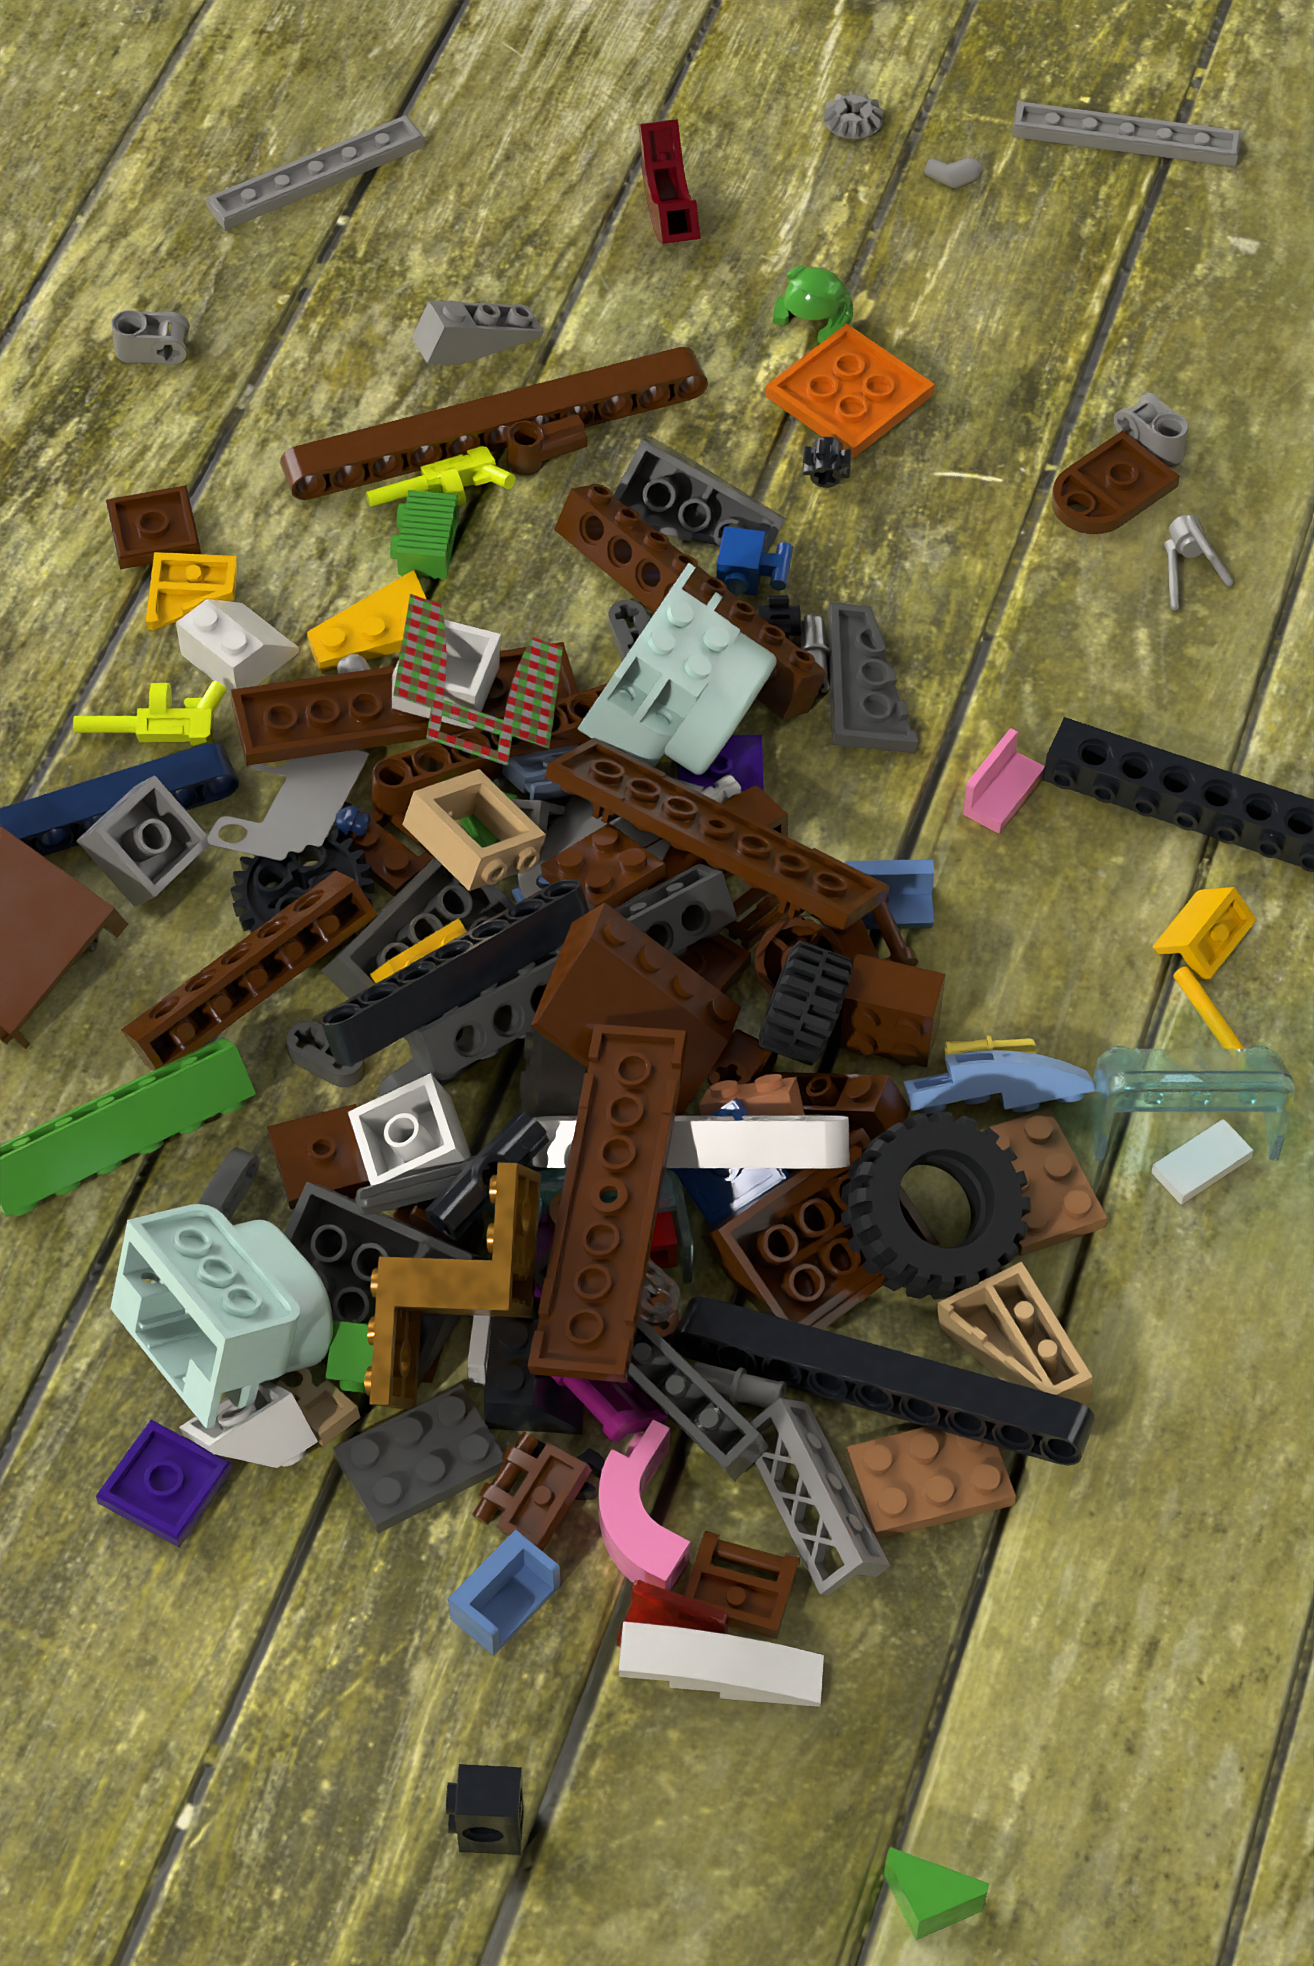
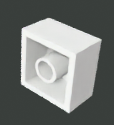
(409, 1131)

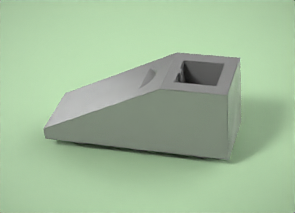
(468, 331)

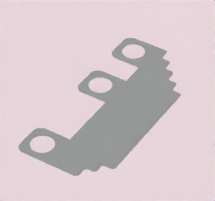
(301, 809)

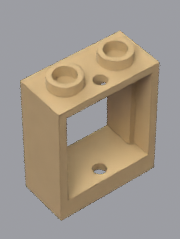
(433, 818)

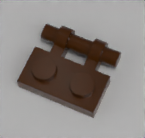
(542, 1497)

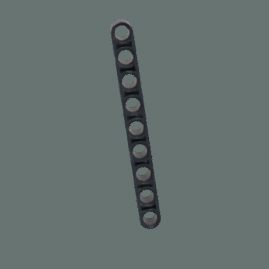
(885, 1380)

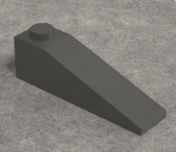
(689, 500)

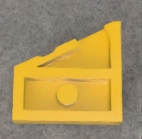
(184, 582)

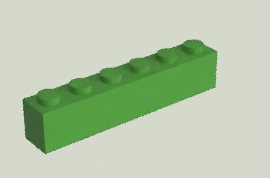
(121, 1124)

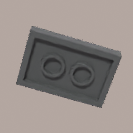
(419, 1458)

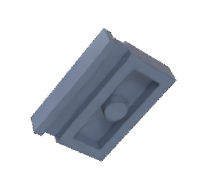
(529, 772)

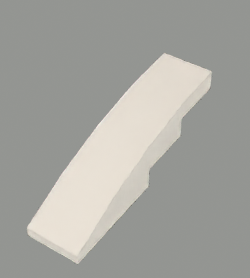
(722, 1664)

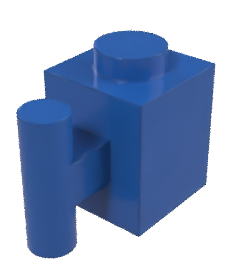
(744, 561)

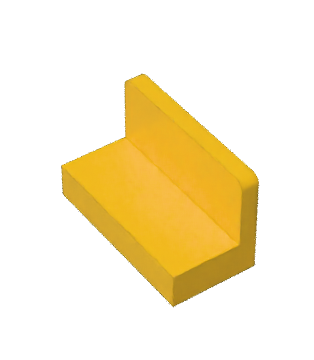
(1207, 930)

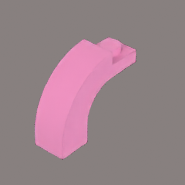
(630, 1535)

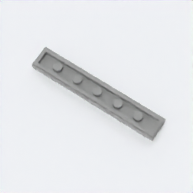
(1126, 134)
(315, 172)

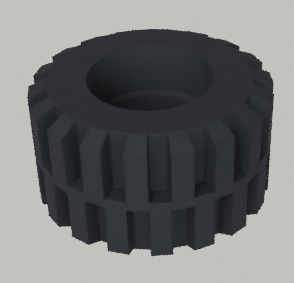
(805, 1003)

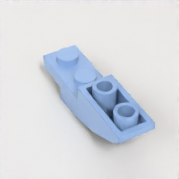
(1016, 1076)

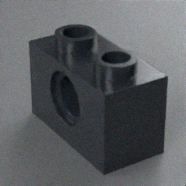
(487, 1809)

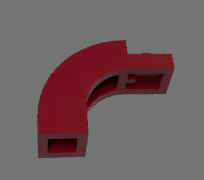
(665, 186)

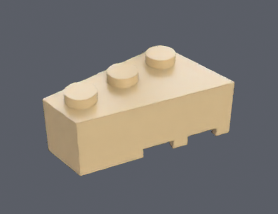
(1016, 1335)

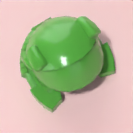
(815, 295)

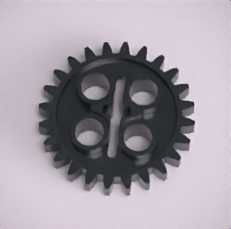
(255, 899)

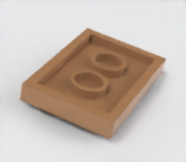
(1058, 1189)
(927, 1480)

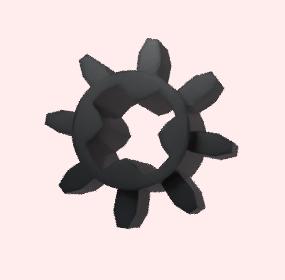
(826, 462)
(782, 615)

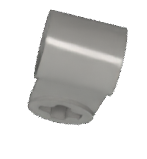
(146, 337)
(1155, 428)

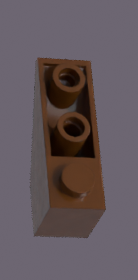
(866, 1099)

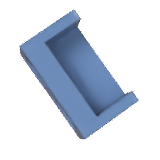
(504, 1592)

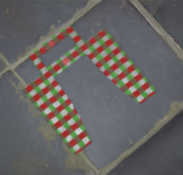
(423, 679)

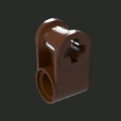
(742, 1060)

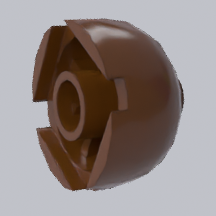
(779, 940)

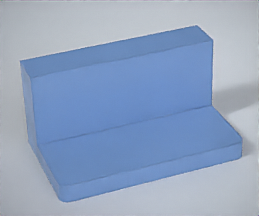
(908, 892)

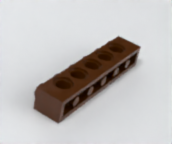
(250, 971)

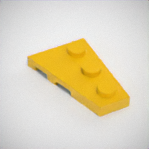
(366, 628)

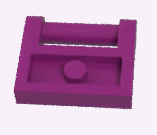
(617, 1405)

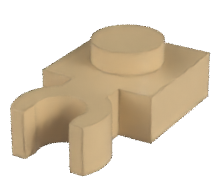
(323, 1406)

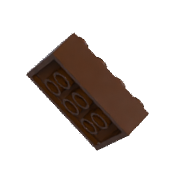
(625, 978)
(793, 1250)

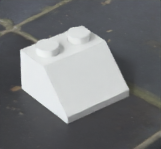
(232, 644)

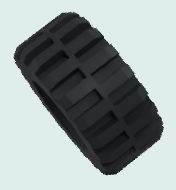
(980, 1170)

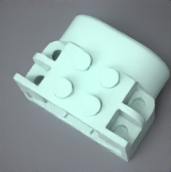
(681, 685)
(220, 1304)

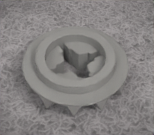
(850, 125)

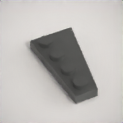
(862, 685)

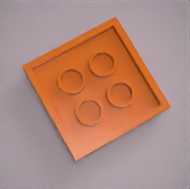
(850, 390)

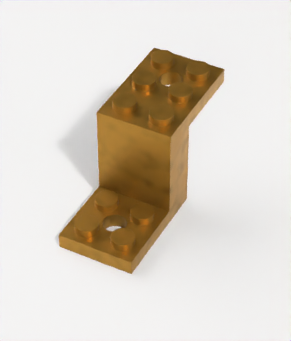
(453, 1287)

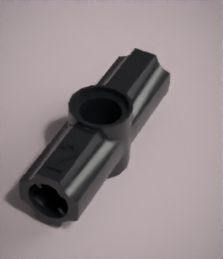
(467, 1194)

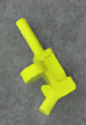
(448, 477)
(160, 720)

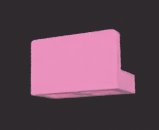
(1001, 784)

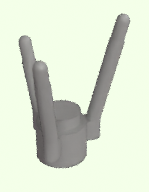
(1190, 541)

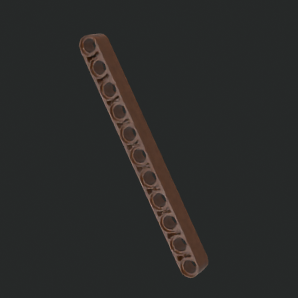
(433, 436)

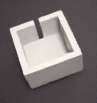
(470, 670)

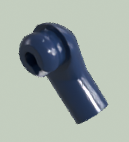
(351, 819)

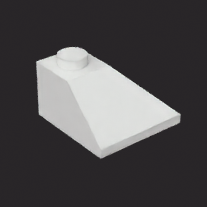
(264, 1433)

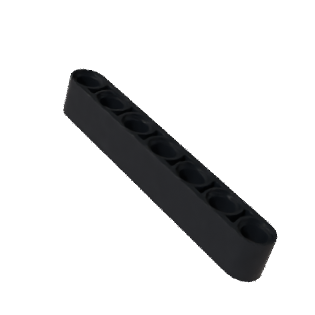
(453, 973)

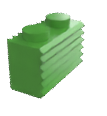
(426, 534)

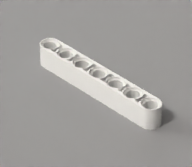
(728, 1142)

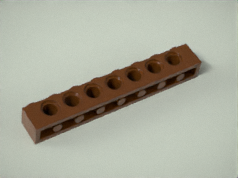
(649, 567)

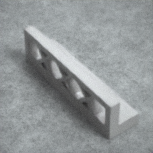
(829, 1492)

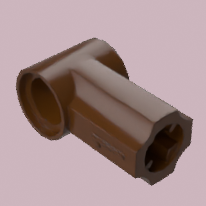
(534, 443)

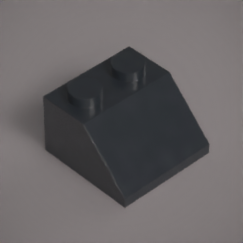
(515, 1396)

